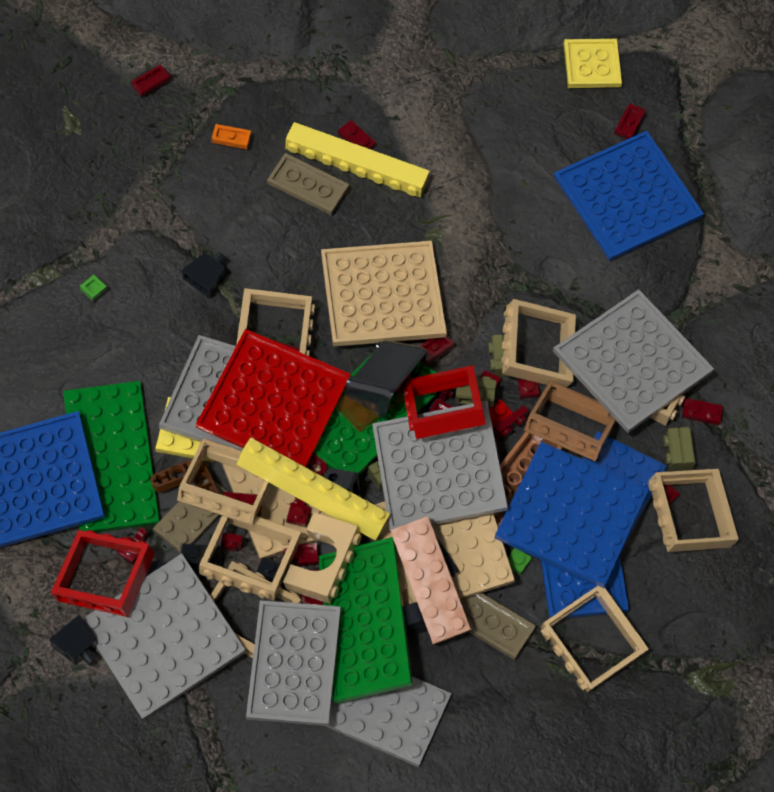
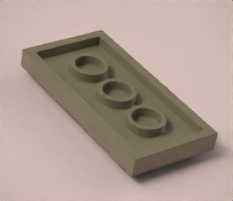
(308, 184)
(186, 522)
(497, 624)

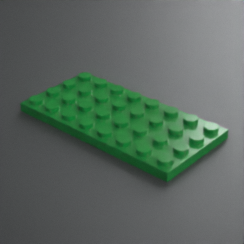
(352, 450)
(118, 452)
(372, 624)

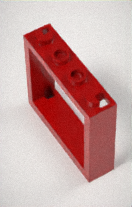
(447, 421)
(109, 605)

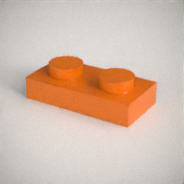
(231, 136)

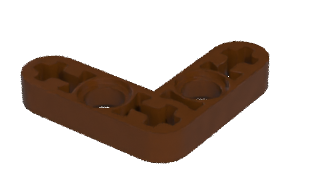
(202, 473)

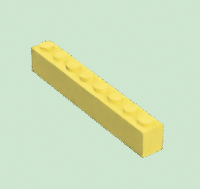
(357, 159)
(312, 488)

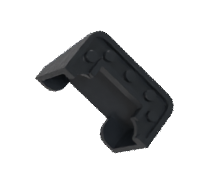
(385, 375)

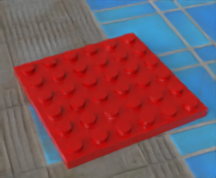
(273, 398)

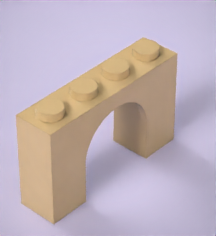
(324, 583)

